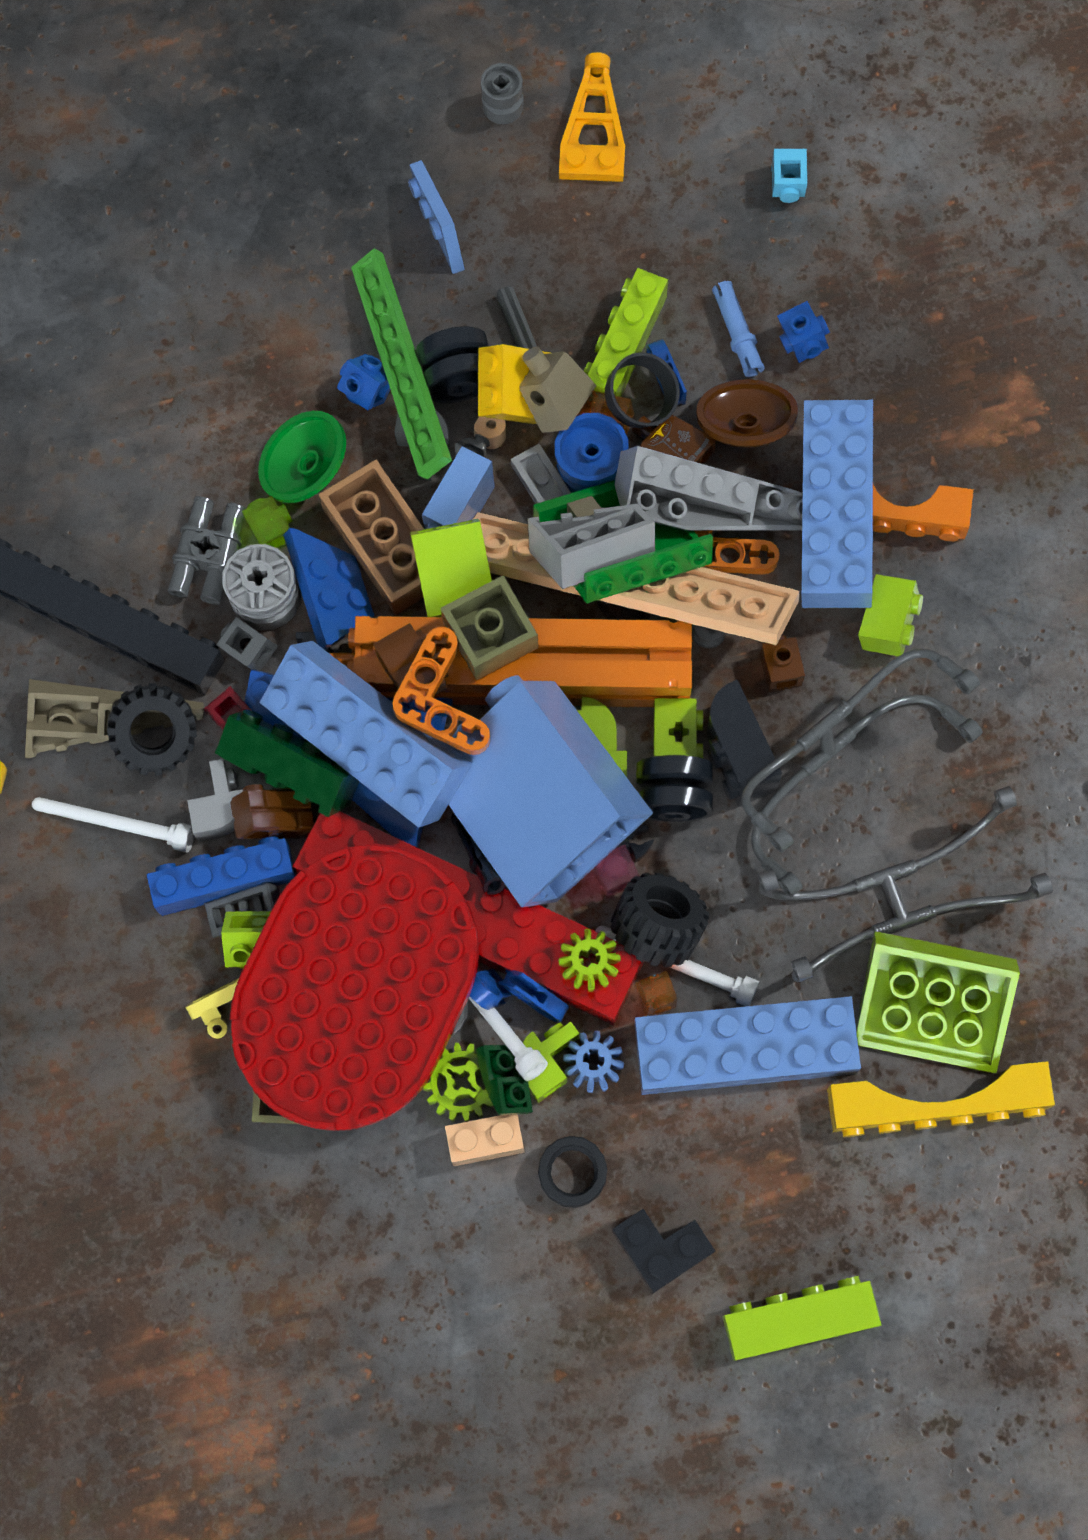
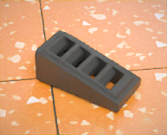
(268, 890)

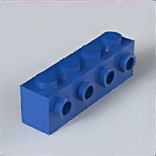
(215, 877)

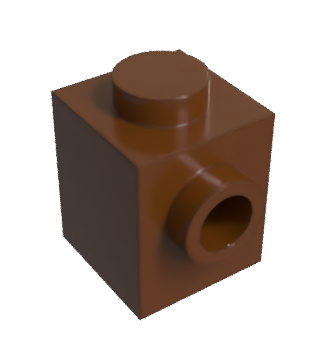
(782, 664)

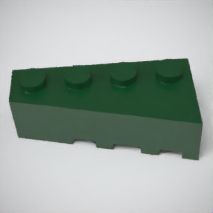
(286, 761)

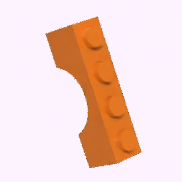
(942, 515)

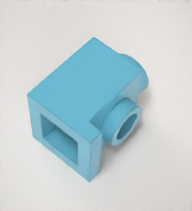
(789, 174)

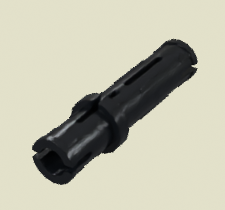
(478, 862)

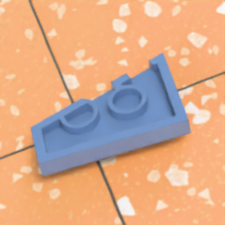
(438, 215)

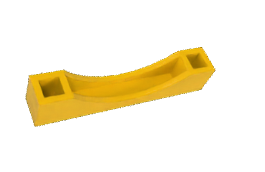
(865, 1106)

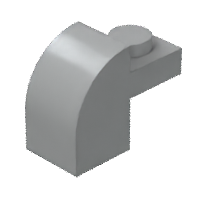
(212, 814)

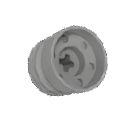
(273, 601)

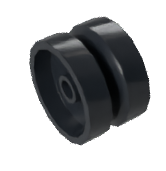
(451, 363)
(676, 787)

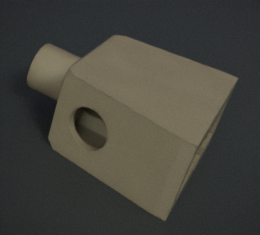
(554, 388)

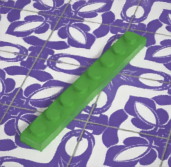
(401, 364)

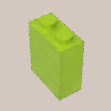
(450, 562)

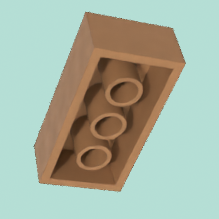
(365, 512)

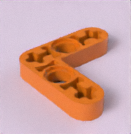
(755, 546)
(424, 695)

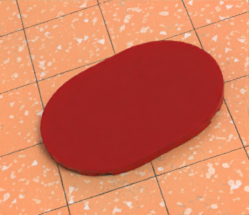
(354, 987)

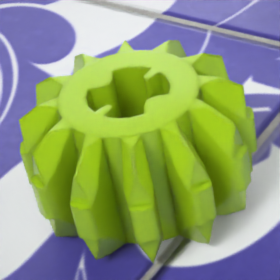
(594, 971)

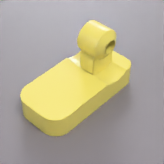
(208, 1006)

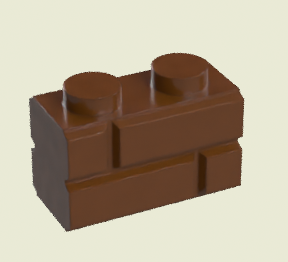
(270, 813)

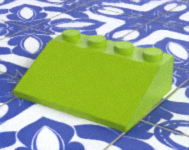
(936, 1002)

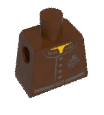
(677, 439)

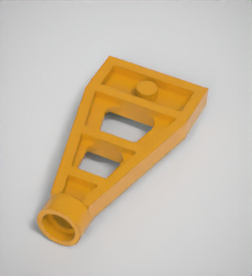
(593, 161)

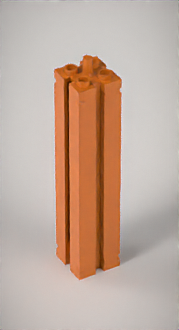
(592, 658)

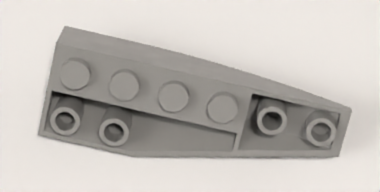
(702, 496)

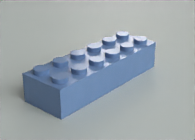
(837, 504)
(362, 733)
(747, 1045)

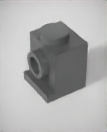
(256, 652)

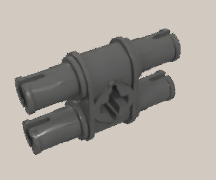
(198, 538)

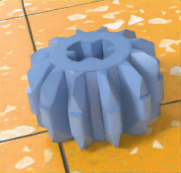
(604, 1055)

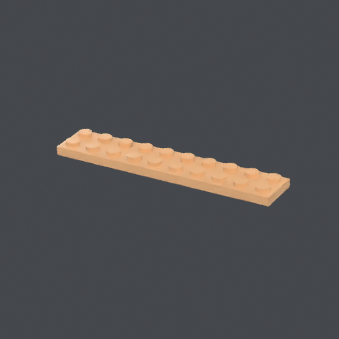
(695, 597)

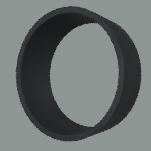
(664, 374)

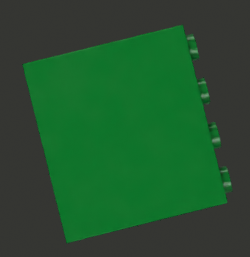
(674, 549)

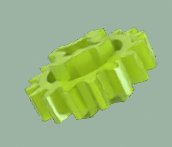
(451, 1095)

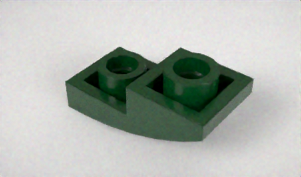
(504, 1087)

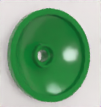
(302, 457)

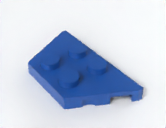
(328, 585)

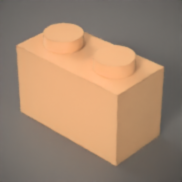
(484, 1139)

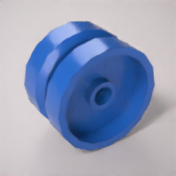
(589, 451)

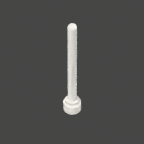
(178, 836)
(740, 988)
(528, 1061)

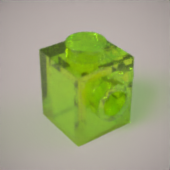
(267, 521)

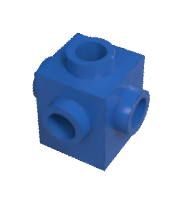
(803, 332)
(364, 381)

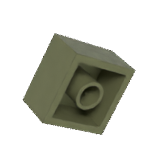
(490, 627)

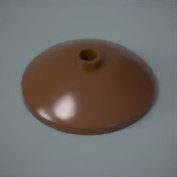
(747, 413)

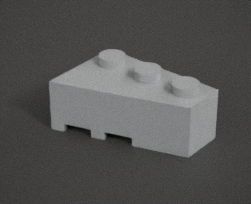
(591, 542)

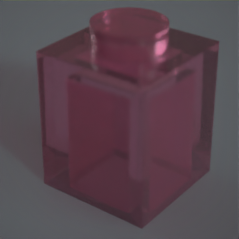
(615, 871)

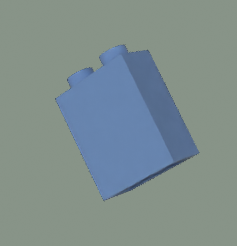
(543, 793)

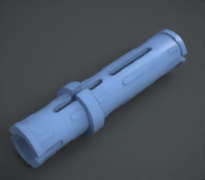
(742, 340)

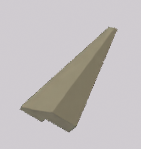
(76, 714)

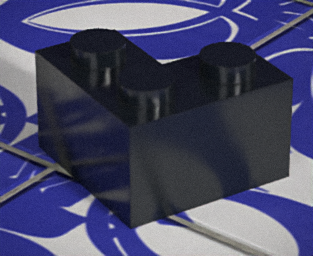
(660, 1259)

